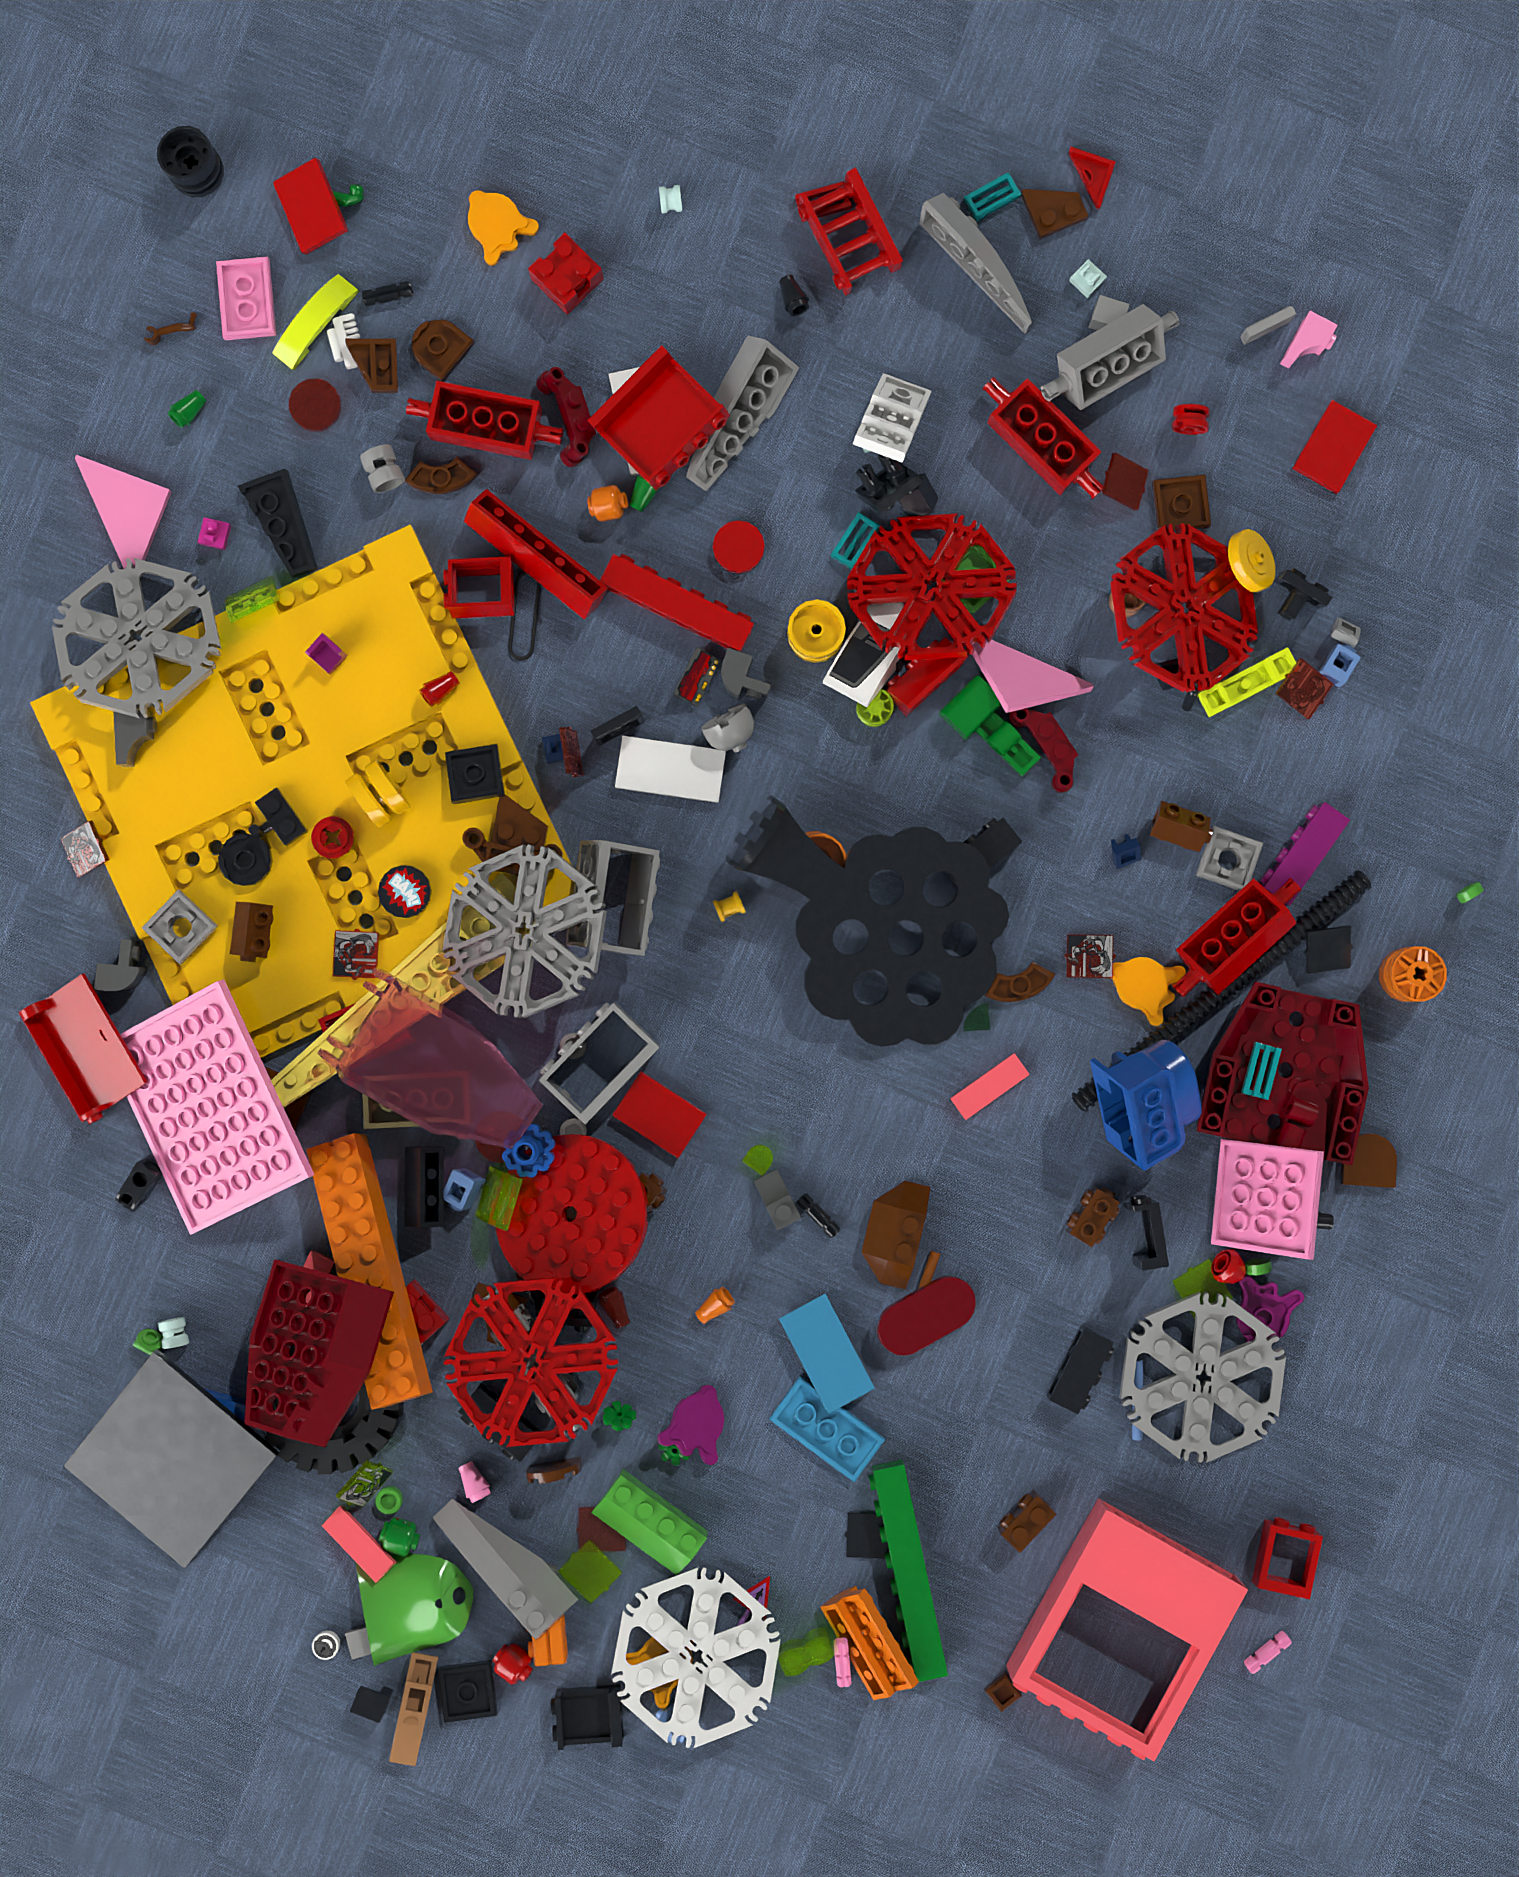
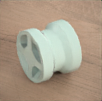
(670, 199)

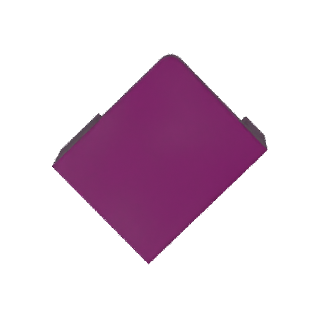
(326, 653)

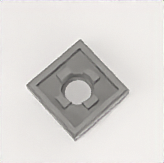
(1246, 852)
(161, 926)

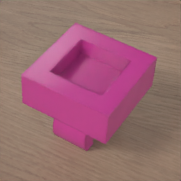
(214, 533)

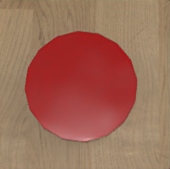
(738, 546)

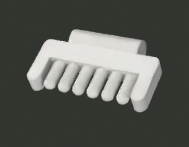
(337, 338)

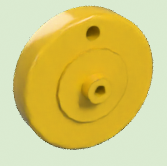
(1251, 560)

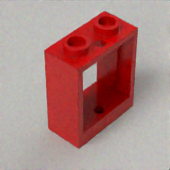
(480, 567)
(1280, 1584)

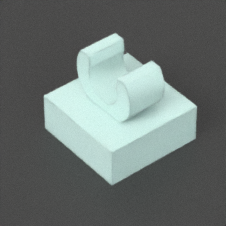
(1087, 278)

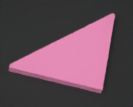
(127, 507)
(1023, 680)

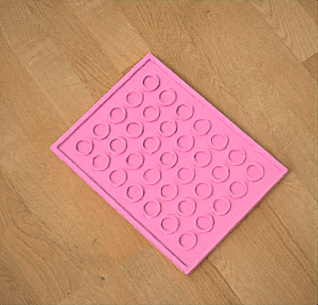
(211, 1109)

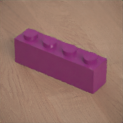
(1307, 848)

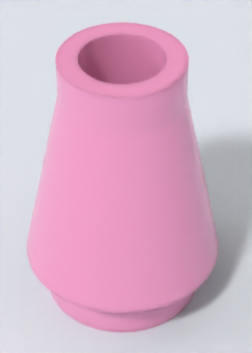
(474, 1483)

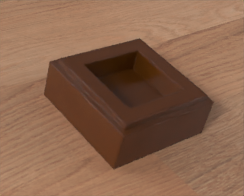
(1002, 1692)

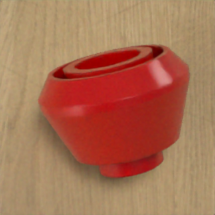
(1228, 1267)

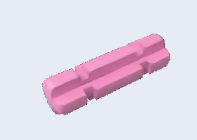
(1267, 1652)
(842, 1662)

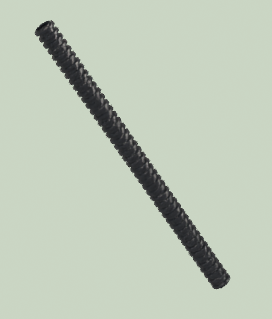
(1210, 1000)

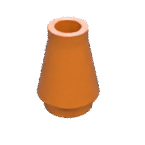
(716, 1304)

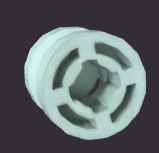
(173, 1332)

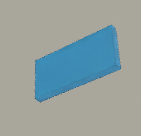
(826, 1353)
(834, 1437)

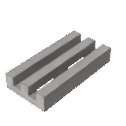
(1268, 325)

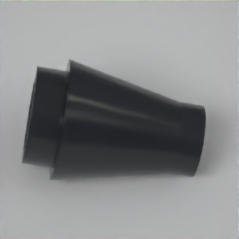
(794, 297)

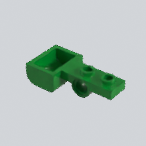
(974, 711)

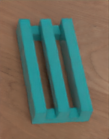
(968, 199)
(843, 559)
(1270, 1074)

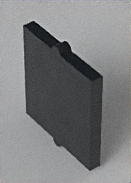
(1328, 949)
(864, 1536)

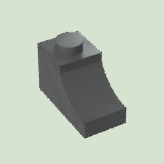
(131, 735)
(777, 1199)

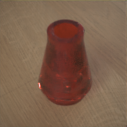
(614, 1305)

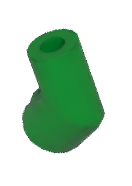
(348, 199)

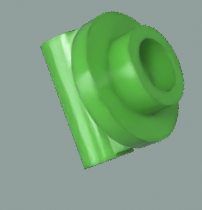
(148, 1341)

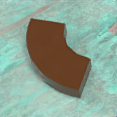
(442, 478)
(1020, 986)

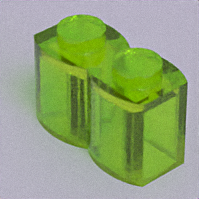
(799, 1654)

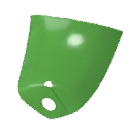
(402, 1605)

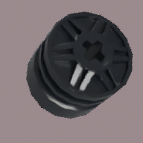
(190, 161)

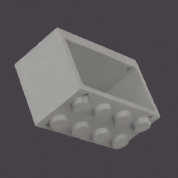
(641, 890)
(617, 1082)

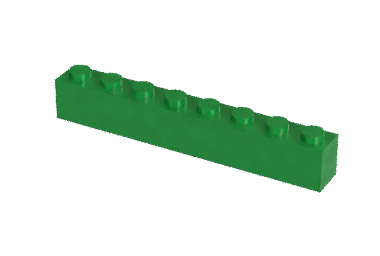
(909, 1570)

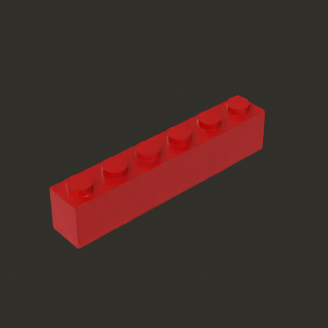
(535, 554)
(677, 604)

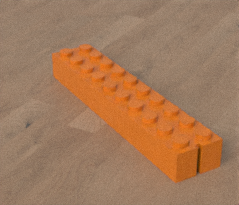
(367, 1254)

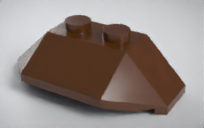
(896, 1232)

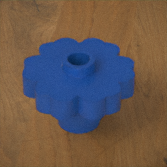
(541, 1156)

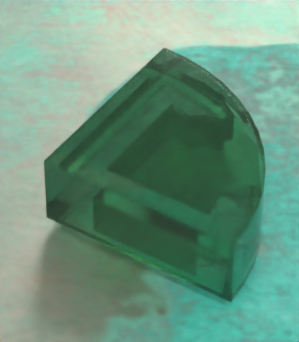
(977, 1019)

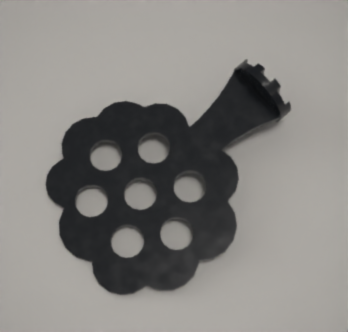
(784, 853)

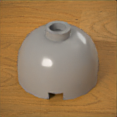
(730, 729)

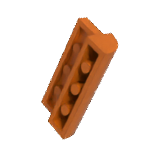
(870, 1643)

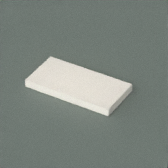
(670, 769)

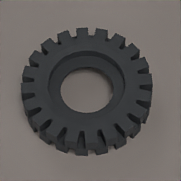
(350, 1443)

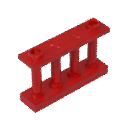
(865, 211)

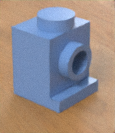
(1346, 656)
(454, 1193)

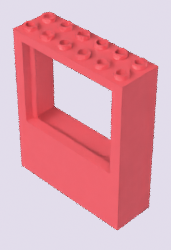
(1152, 1580)

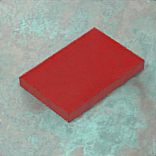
(310, 206)
(1334, 447)
(659, 1114)

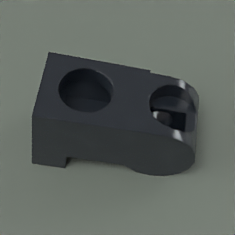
(138, 1184)

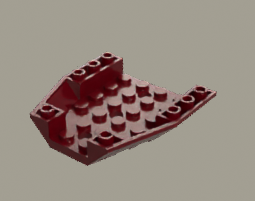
(1321, 1048)
(332, 1355)

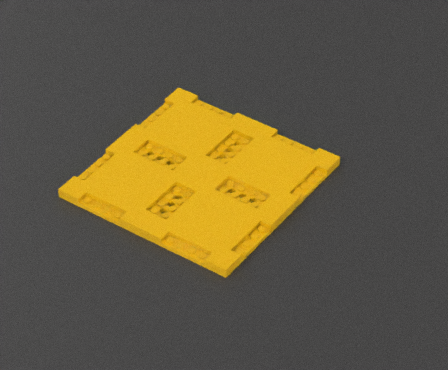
(220, 758)

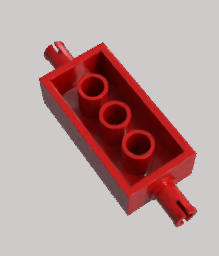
(484, 420)
(1044, 437)
(1236, 936)

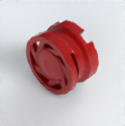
(1190, 419)

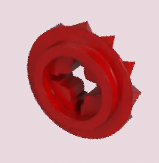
(332, 824)

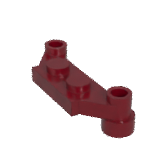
(573, 411)
(1052, 742)

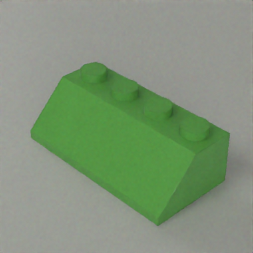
(650, 1522)

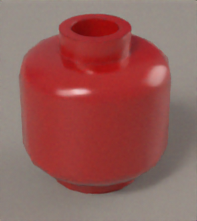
(512, 1663)

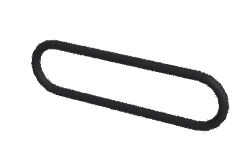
(534, 619)

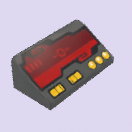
(696, 677)

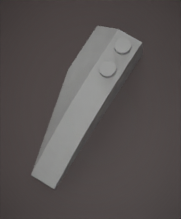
(974, 254)
(750, 395)
(508, 1568)

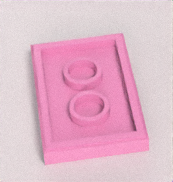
(246, 298)

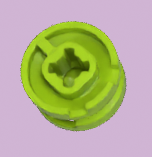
(878, 711)

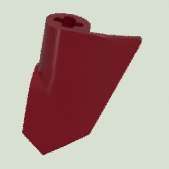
(1304, 1119)

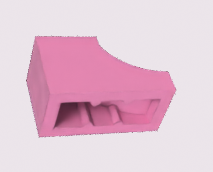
(1311, 337)

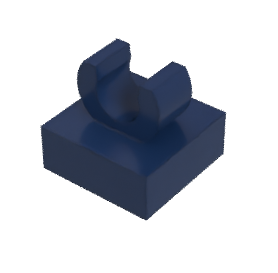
(553, 748)
(1126, 852)

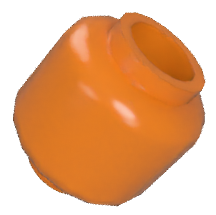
(607, 503)

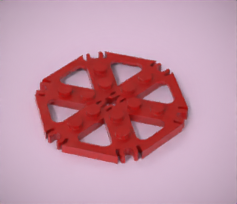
(919, 573)
(1171, 619)
(505, 1363)

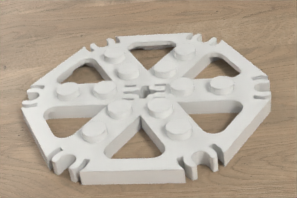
(718, 1646)

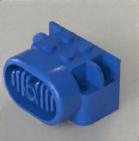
(1148, 1098)

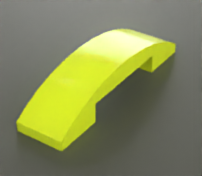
(312, 319)
(1247, 682)

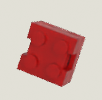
(566, 274)
(425, 1310)

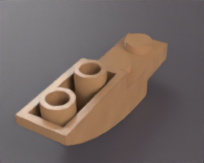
(413, 1709)

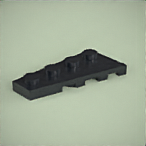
(278, 511)

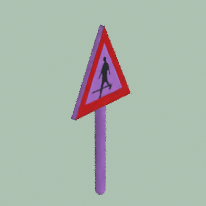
(760, 1592)

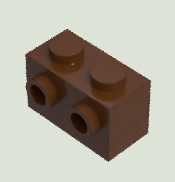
(1026, 1520)

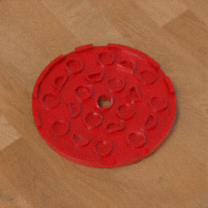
(608, 1220)

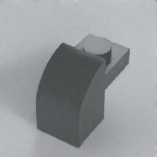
(735, 673)
(125, 974)

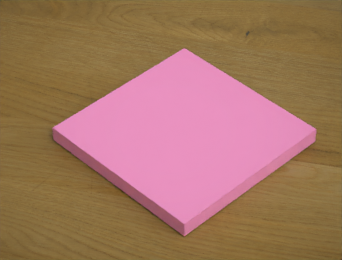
(1267, 1198)

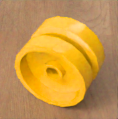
(807, 618)
(375, 795)

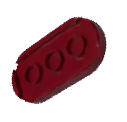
(926, 1315)

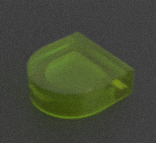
(759, 1158)

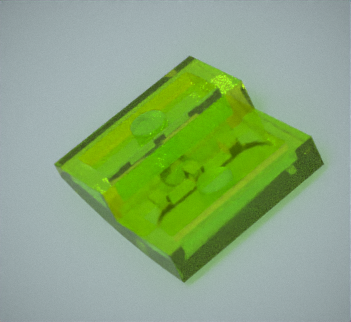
(252, 598)
(498, 1198)

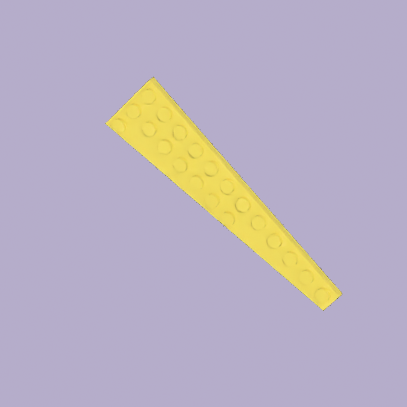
(422, 969)

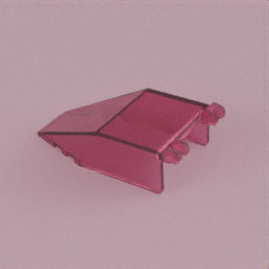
(434, 1068)

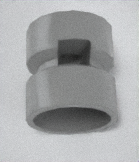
(381, 465)

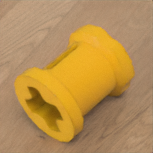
(729, 906)

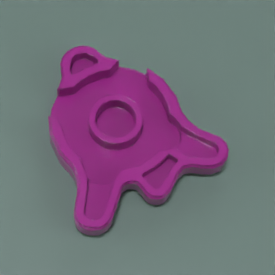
(1267, 1306)
(696, 1424)

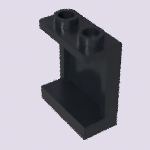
(1156, 1252)
(588, 1716)

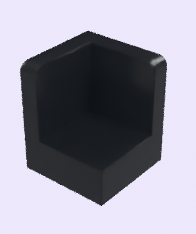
(922, 500)
(371, 1703)

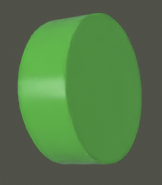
(1469, 892)
(1258, 1266)
(389, 1500)

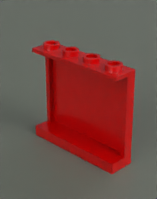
(659, 418)

